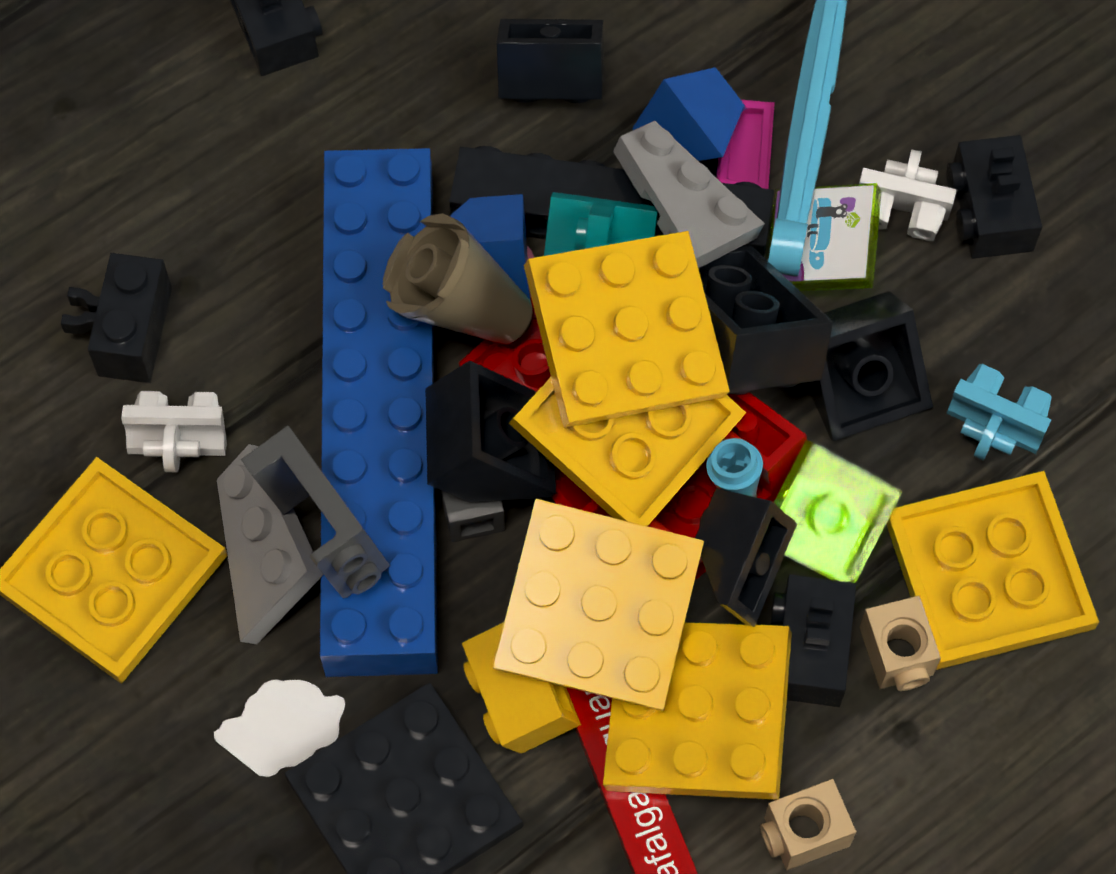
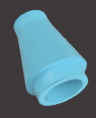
(735, 466)

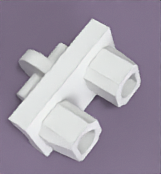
(914, 191)
(174, 431)

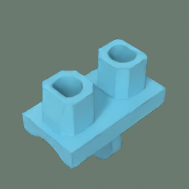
(997, 420)

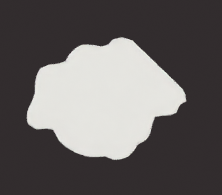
(282, 726)

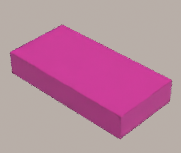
(749, 147)

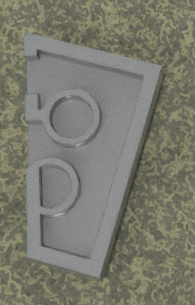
(685, 193)
(264, 552)

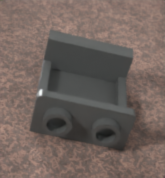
(288, 478)

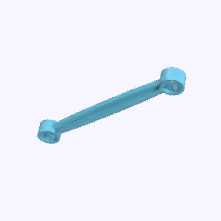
(807, 133)

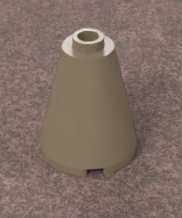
(455, 284)

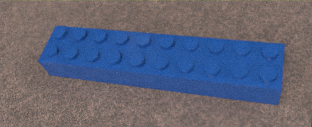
(377, 415)

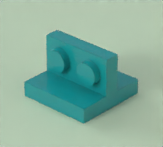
(593, 222)

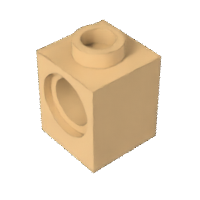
(904, 621)
(823, 806)

